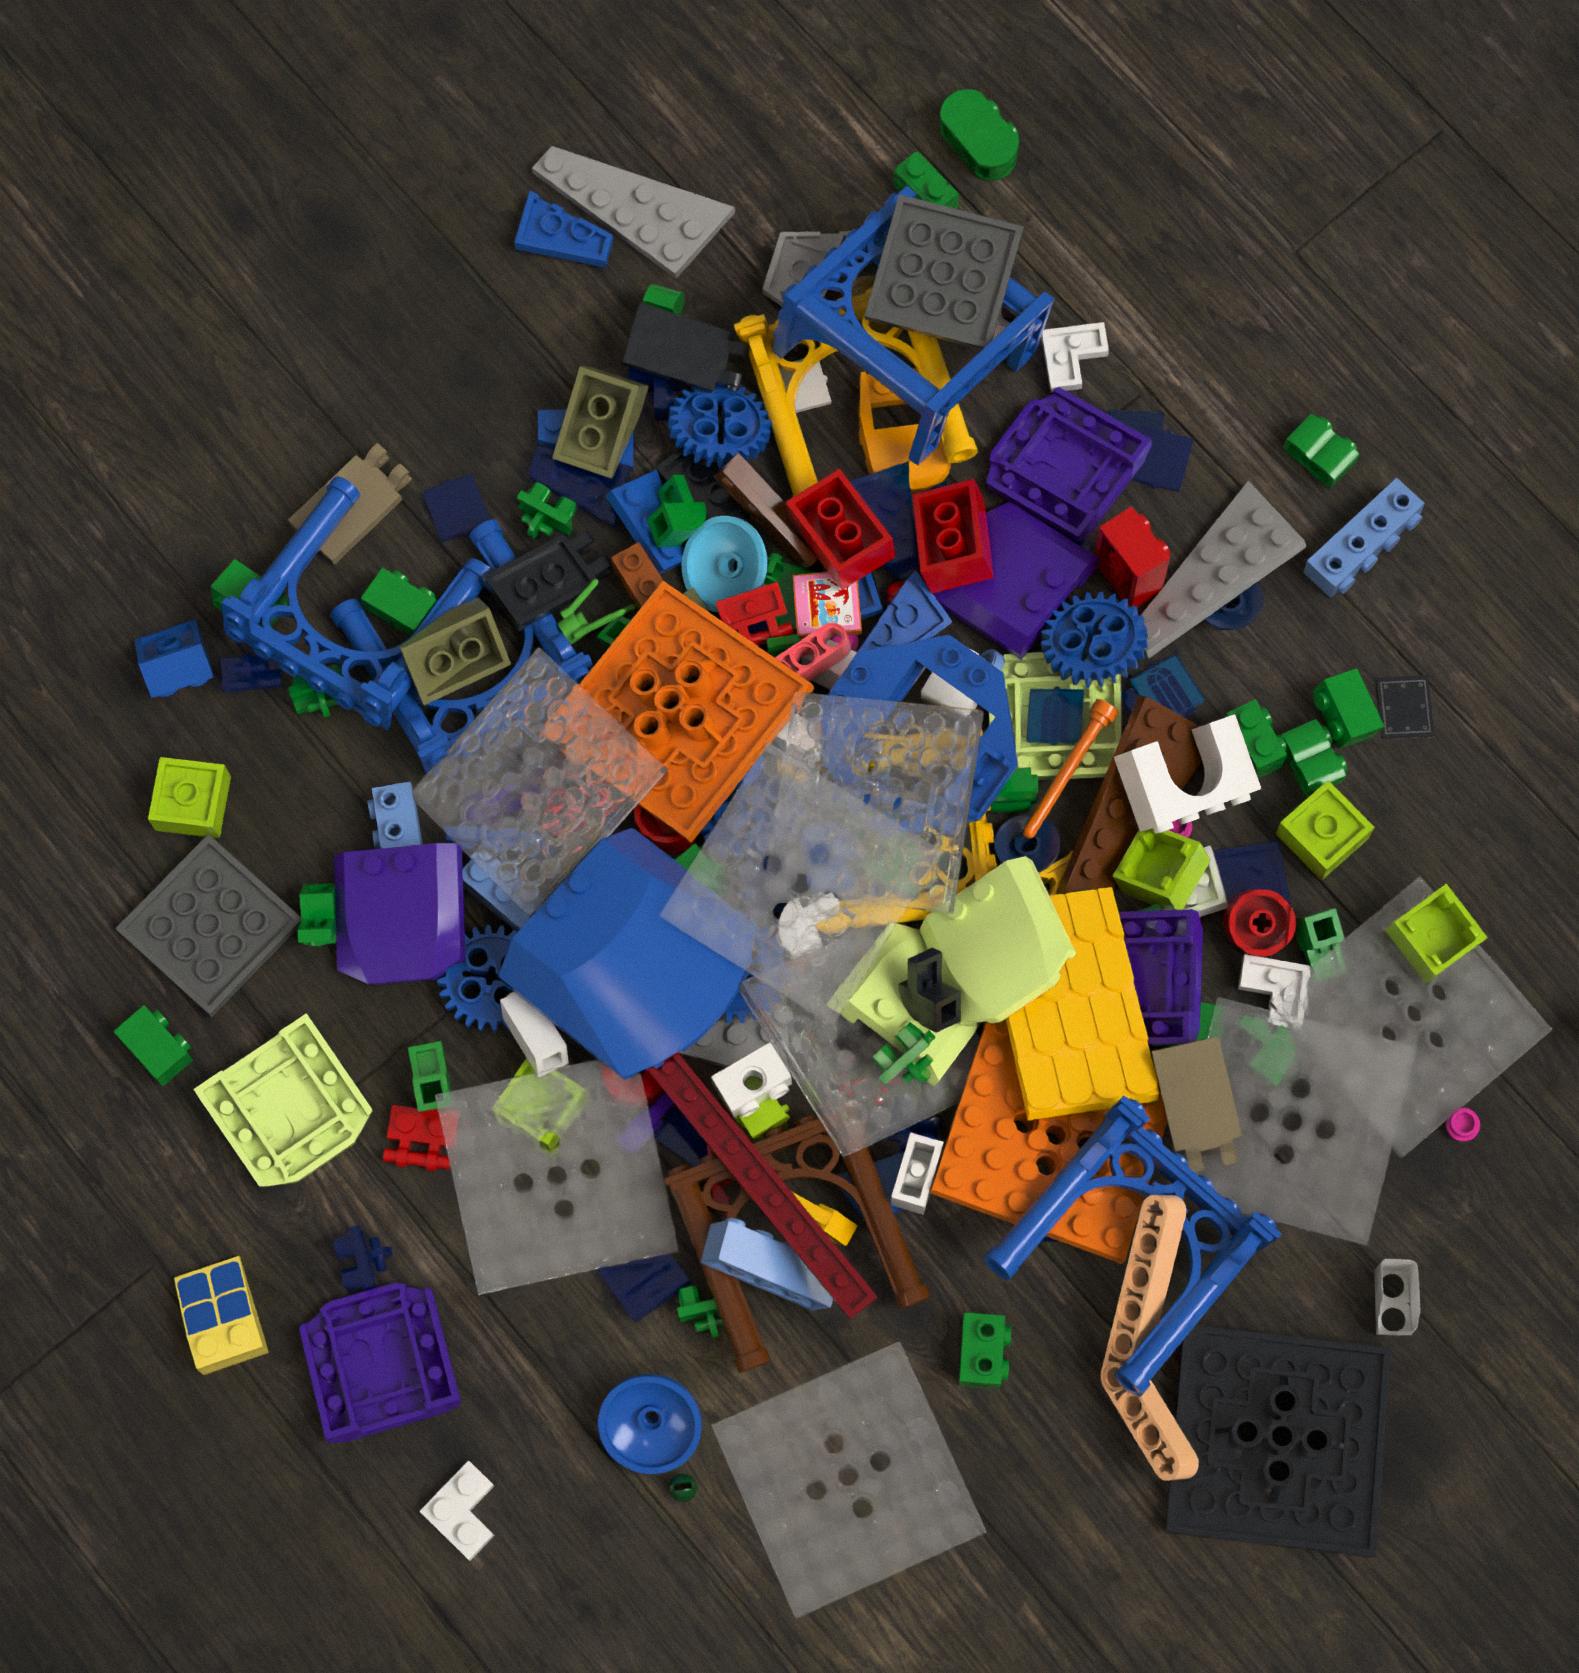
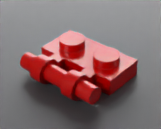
(753, 607)
(410, 1128)

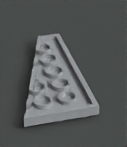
(648, 215)
(1231, 557)

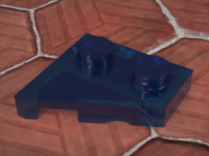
(645, 1283)

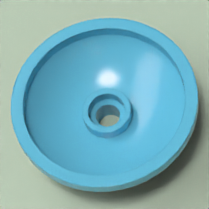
(712, 555)

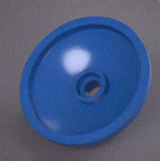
(645, 1442)

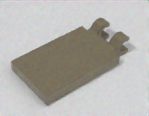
(376, 500)
(1198, 1099)

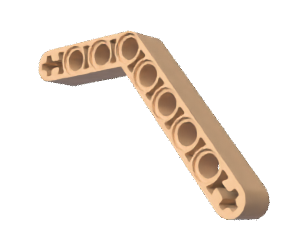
(1171, 1454)

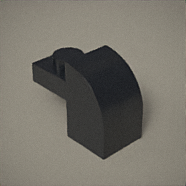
(926, 996)

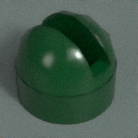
(683, 1495)

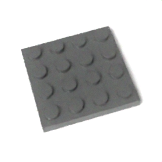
(944, 272)
(209, 925)

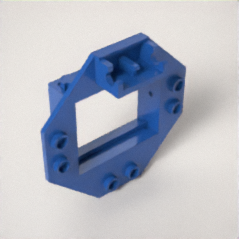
(893, 670)

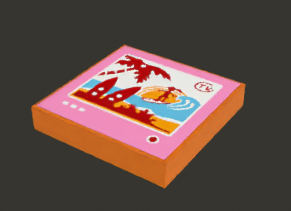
(821, 602)

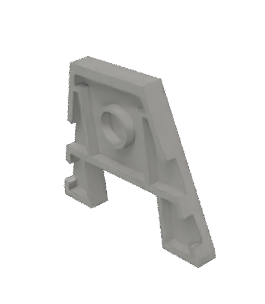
(794, 256)

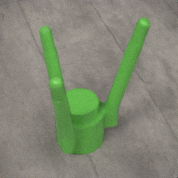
(577, 626)

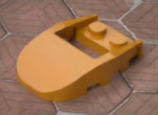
(893, 445)

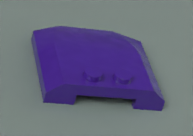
(1066, 462)
(1032, 577)
(399, 912)
(1166, 971)
(378, 1362)

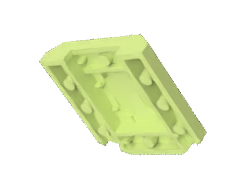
(1046, 758)
(1000, 942)
(881, 1007)
(287, 1105)

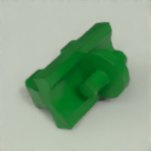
(543, 517)
(307, 699)
(915, 1042)
(692, 1308)

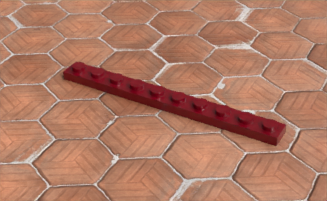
(763, 1185)

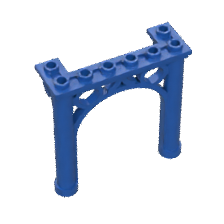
(242, 619)
(430, 740)
(1248, 1233)

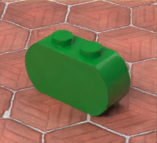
(979, 134)

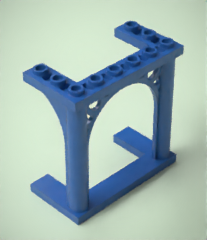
(811, 317)

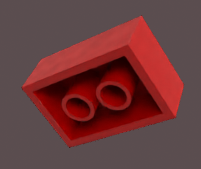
(840, 529)
(952, 536)
(1132, 557)

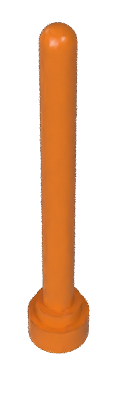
(1101, 715)

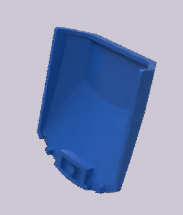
(614, 968)

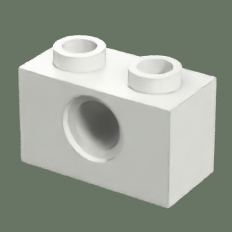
(762, 1064)
(916, 1173)

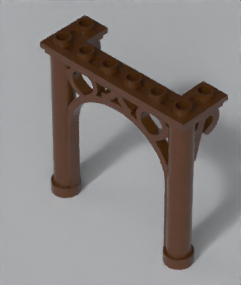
(865, 1191)

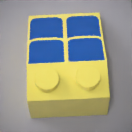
(220, 1316)

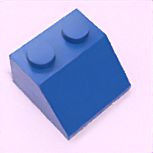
(173, 659)

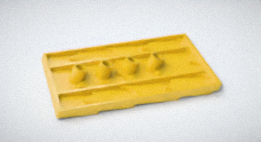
(1086, 1034)

